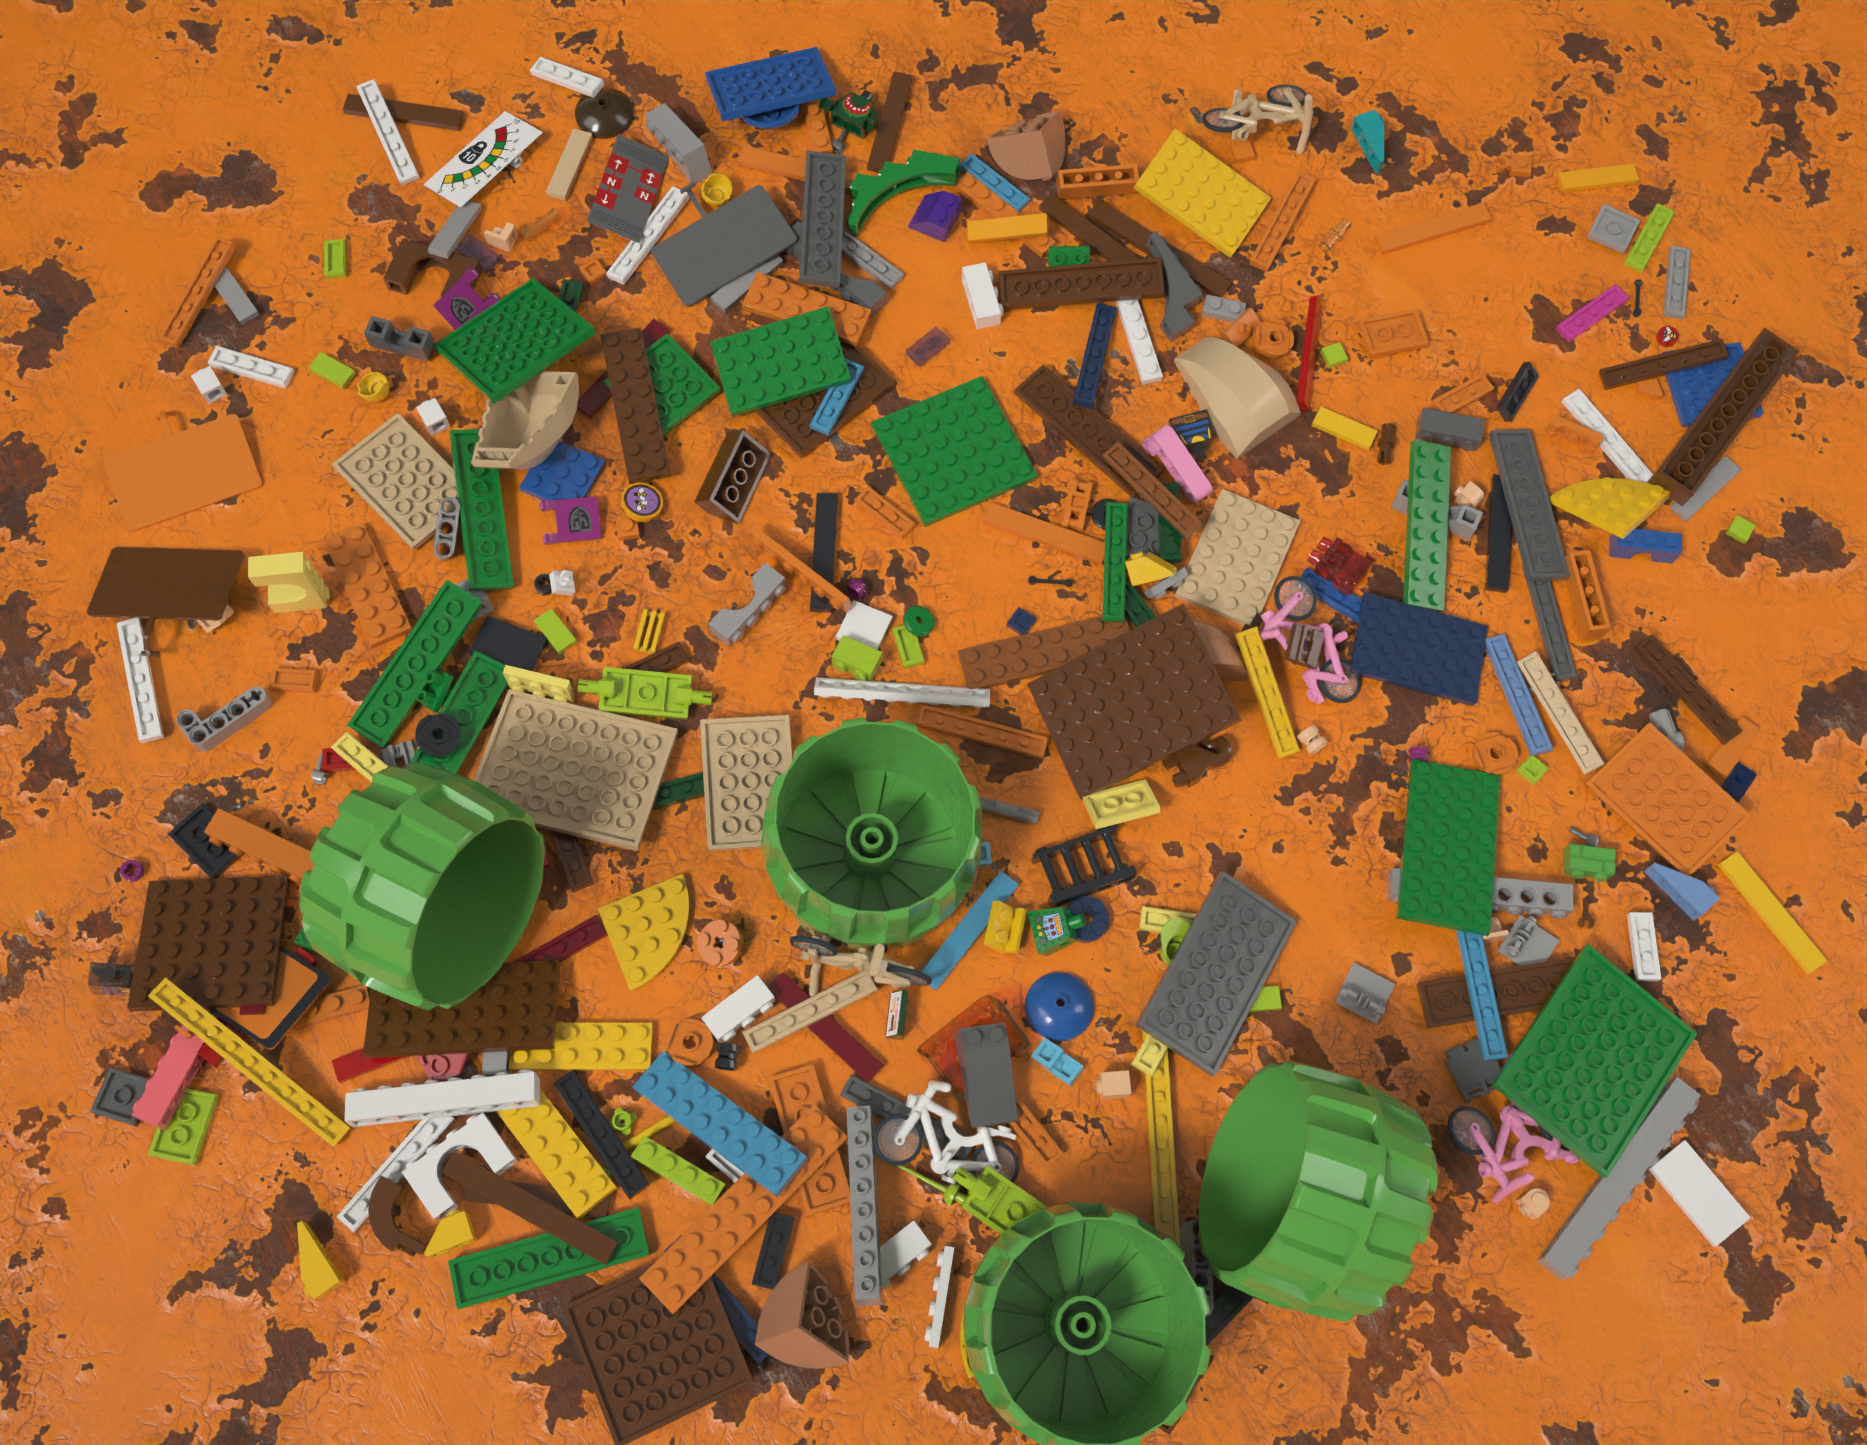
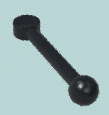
(1637, 312)
(1032, 581)

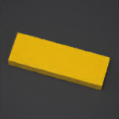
(1344, 428)

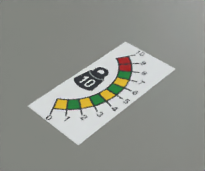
(482, 158)

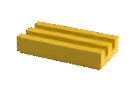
(661, 616)

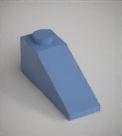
(1687, 892)

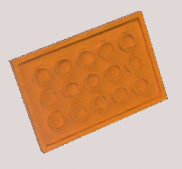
(1668, 800)

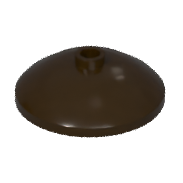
(605, 114)

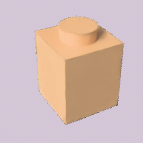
(1113, 1085)

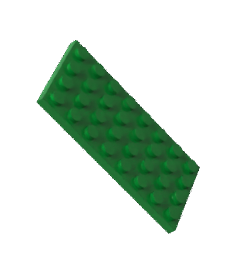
(1449, 847)

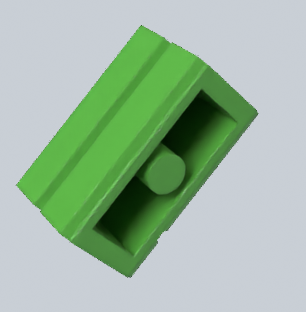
(1589, 861)

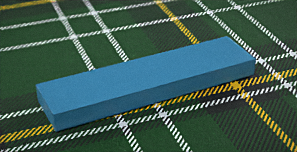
(994, 182)
(835, 401)

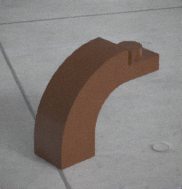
(382, 1221)

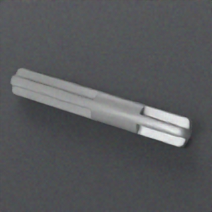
(1009, 810)

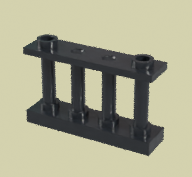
(1100, 880)

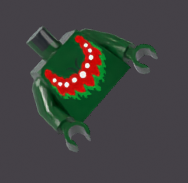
(852, 113)

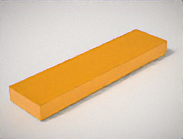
(1597, 178)
(1007, 228)

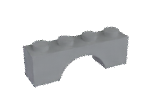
(1461, 519)
(730, 624)

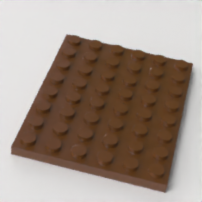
(1133, 702)

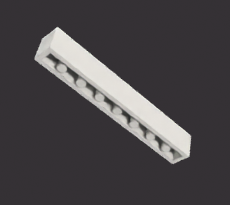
(442, 1098)

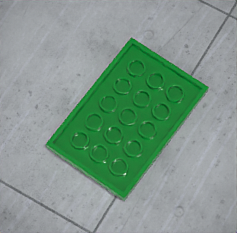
(780, 361)

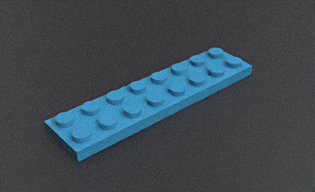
(720, 1124)

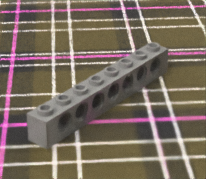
(1559, 894)
(864, 1207)

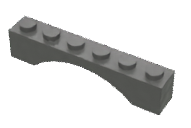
(853, 290)

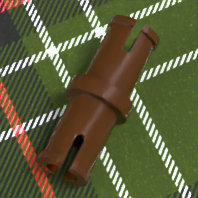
(1386, 444)

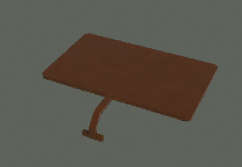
(165, 585)

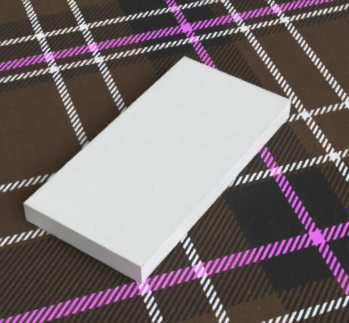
(1699, 1193)

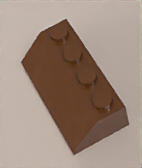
(733, 476)

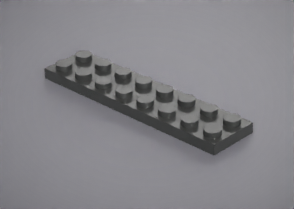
(822, 219)
(1529, 505)

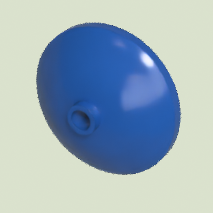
(773, 119)
(1054, 1021)

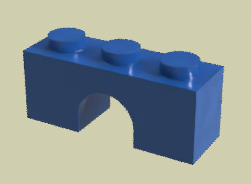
(1662, 546)

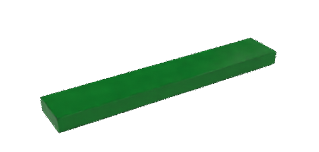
(1114, 562)

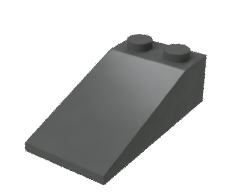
(987, 1074)

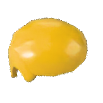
(716, 189)
(373, 387)

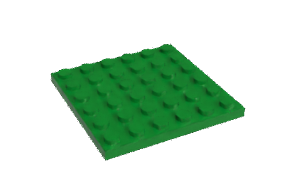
(514, 340)
(953, 451)

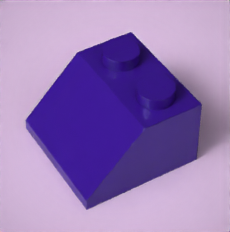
(936, 214)

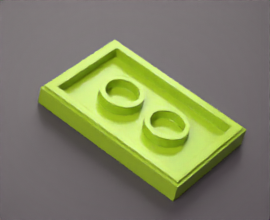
(186, 1130)

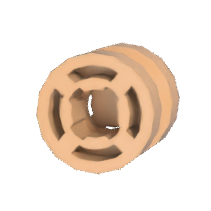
(1312, 739)

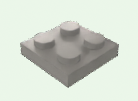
(1613, 228)

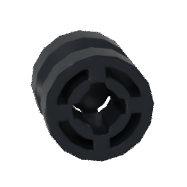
(727, 1056)

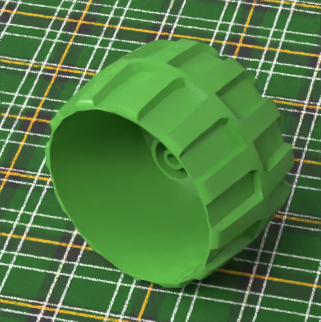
(872, 834)
(422, 885)
(1316, 1192)
(1092, 1380)

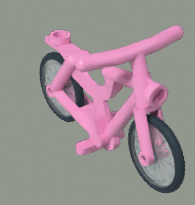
(1297, 601)
(1475, 1135)

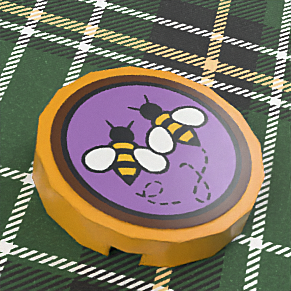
(641, 502)

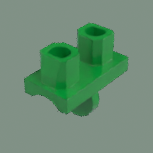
(438, 690)

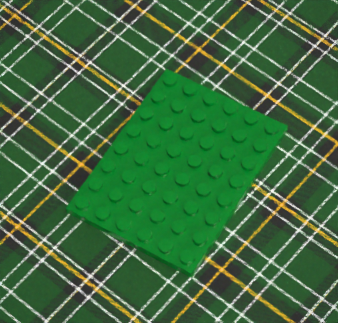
(1594, 1060)

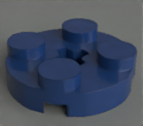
(1095, 909)

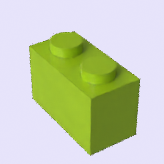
(856, 658)

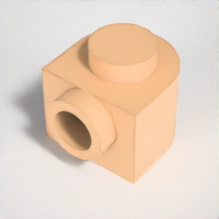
(1469, 495)
(1533, 1203)

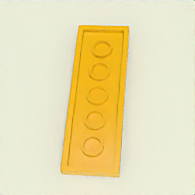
(591, 1049)
(559, 1155)

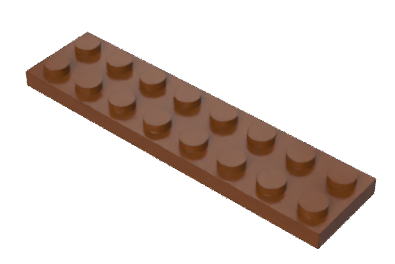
(1034, 652)

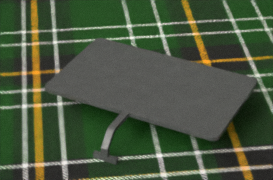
(723, 244)

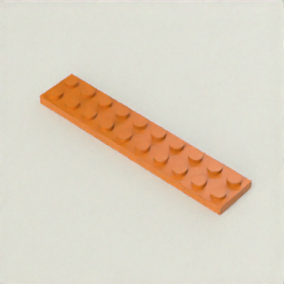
(736, 1217)

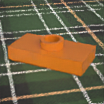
(1241, 328)

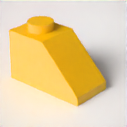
(1148, 568)
(451, 1234)

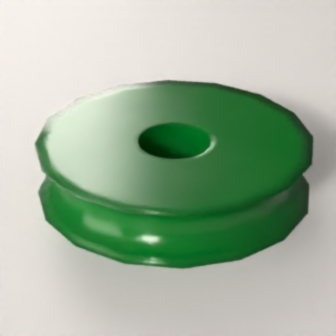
(914, 627)

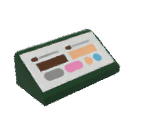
(897, 1014)

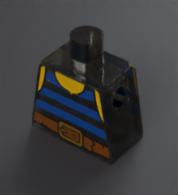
(1194, 432)
(105, 976)

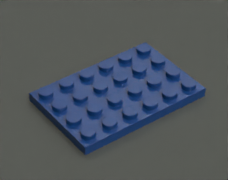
(770, 84)

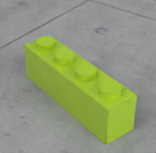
(678, 1171)

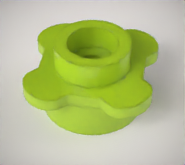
(619, 1115)

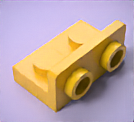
(1005, 927)

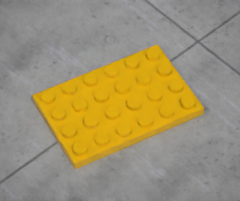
(1202, 193)

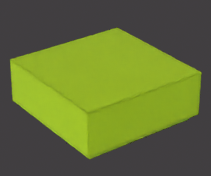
(1334, 355)
(1740, 529)
(1532, 769)

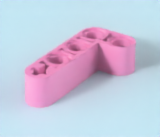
(1178, 462)

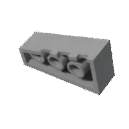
(679, 143)

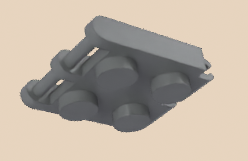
(1470, 1070)

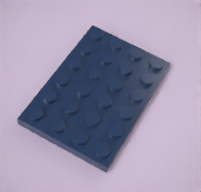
(1418, 649)

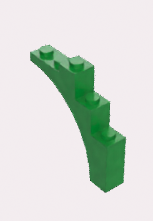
(920, 170)

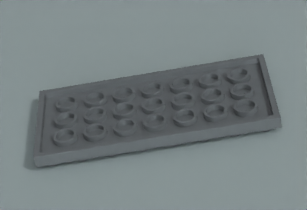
(1216, 973)

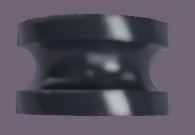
(539, 580)

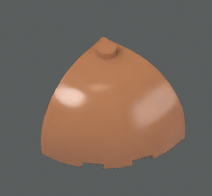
(1031, 148)
(1223, 653)
(803, 1322)

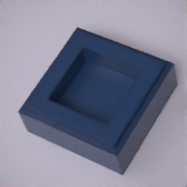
(1021, 621)

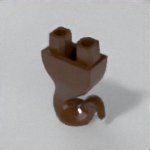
(1196, 761)

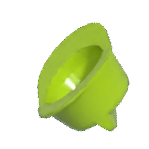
(1171, 937)

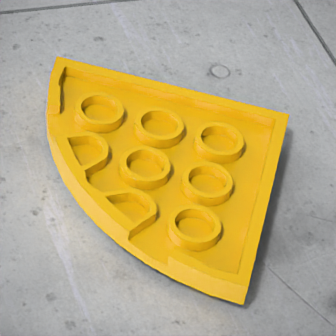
(1611, 502)
(648, 929)

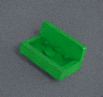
(1067, 255)

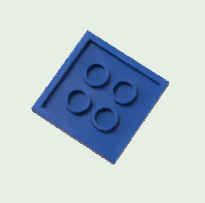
(563, 474)

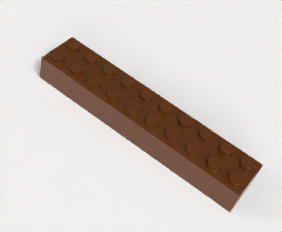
(1723, 416)

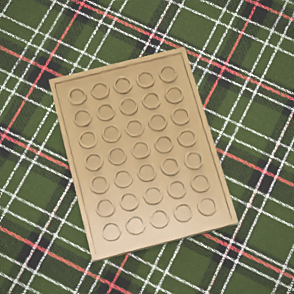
(577, 767)

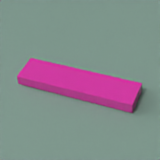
(1592, 313)

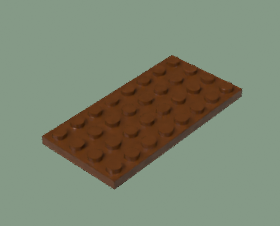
(505, 1015)

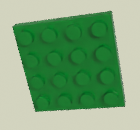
(677, 383)

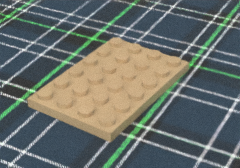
(400, 479)
(1237, 558)
(738, 773)

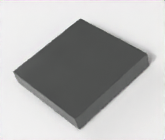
(119, 1095)

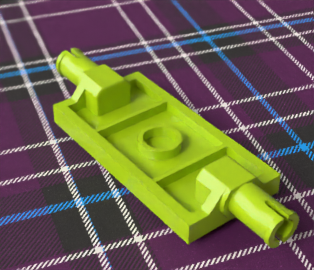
(645, 693)
(995, 1199)

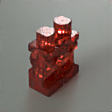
(1339, 564)

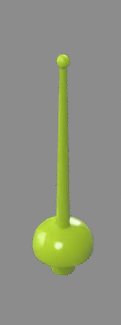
(951, 1193)

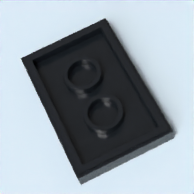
(508, 644)
(192, 839)

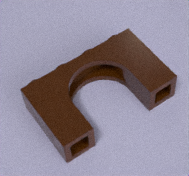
(414, 257)

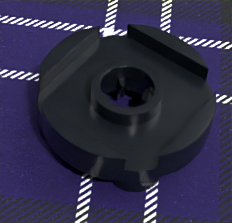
(438, 748)

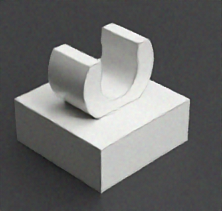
(562, 582)

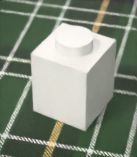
(209, 385)
(433, 416)

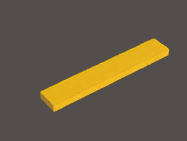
(1267, 692)
(1772, 913)

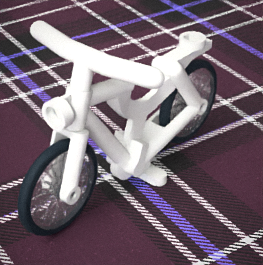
(900, 1139)

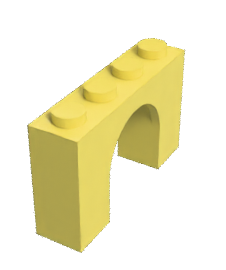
(290, 581)

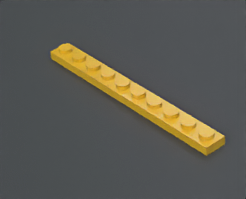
(249, 1062)
(1162, 1150)

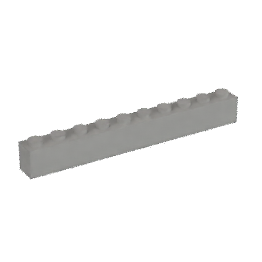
(1607, 1194)

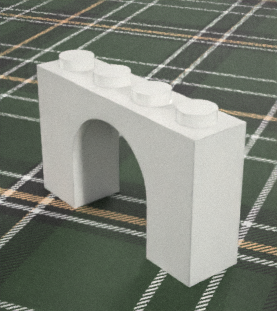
(426, 1175)

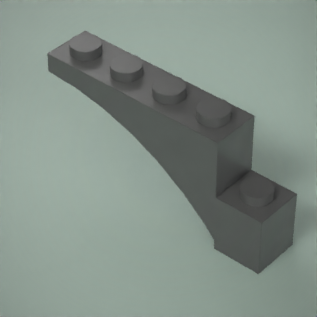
(1179, 289)

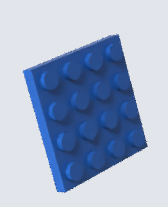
(1695, 386)

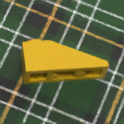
(316, 1267)

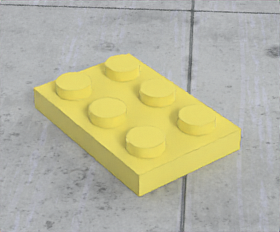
(539, 684)
(1121, 804)

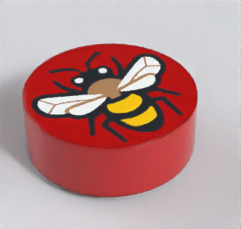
(1667, 336)

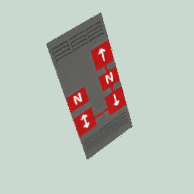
(628, 188)

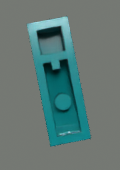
(1369, 132)

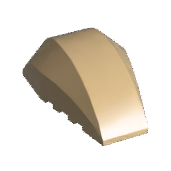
(1240, 392)
(527, 422)

